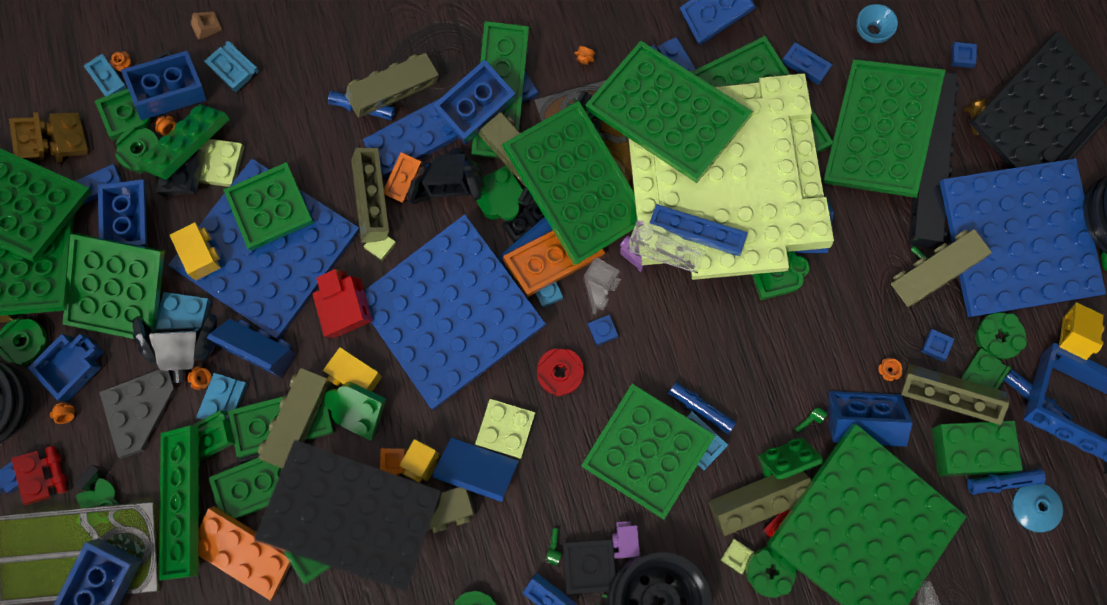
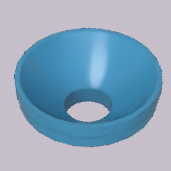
(879, 16)

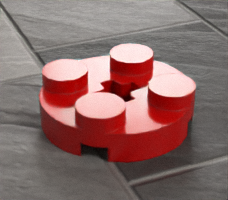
(560, 358)

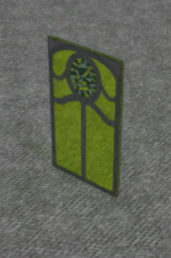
(44, 546)

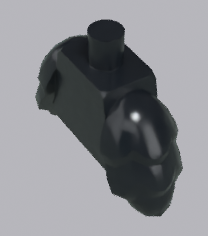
(447, 177)
(175, 347)

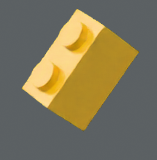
(195, 251)
(1082, 331)
(347, 368)
(420, 461)

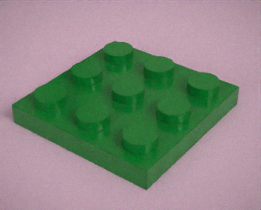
(268, 206)

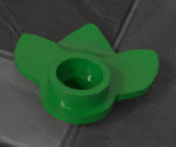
(102, 496)

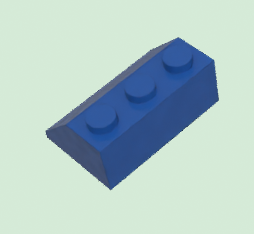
(123, 212)
(254, 346)
(876, 413)

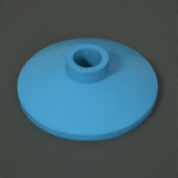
(1028, 513)

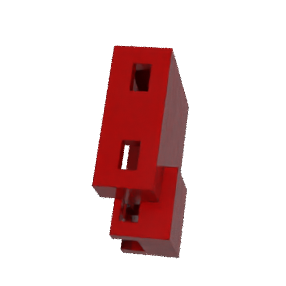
(341, 303)

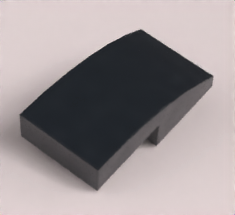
(523, 222)

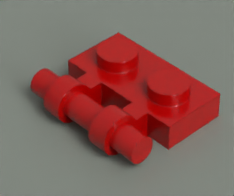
(31, 476)

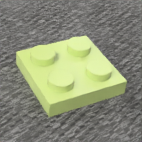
(220, 162)
(505, 429)

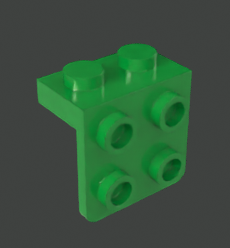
(789, 459)

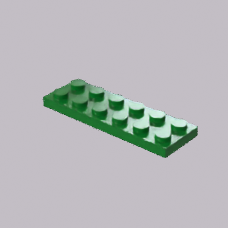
(505, 51)
(179, 504)

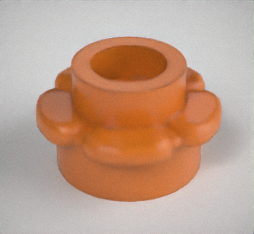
(584, 55)
(124, 63)
(165, 125)
(896, 369)
(205, 378)
(62, 413)

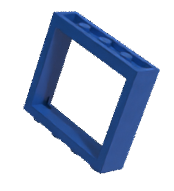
(1080, 369)

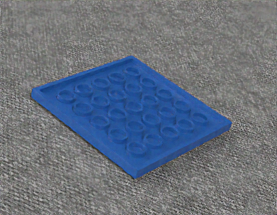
(1035, 236)
(277, 278)
(450, 312)

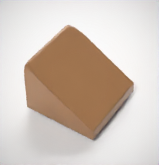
(205, 24)

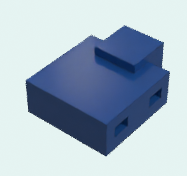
(67, 365)

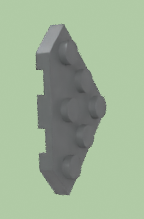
(136, 409)

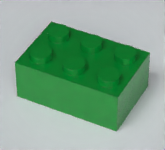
(976, 448)

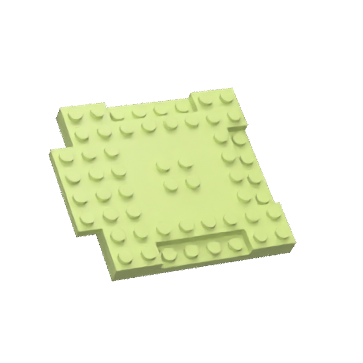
(758, 184)

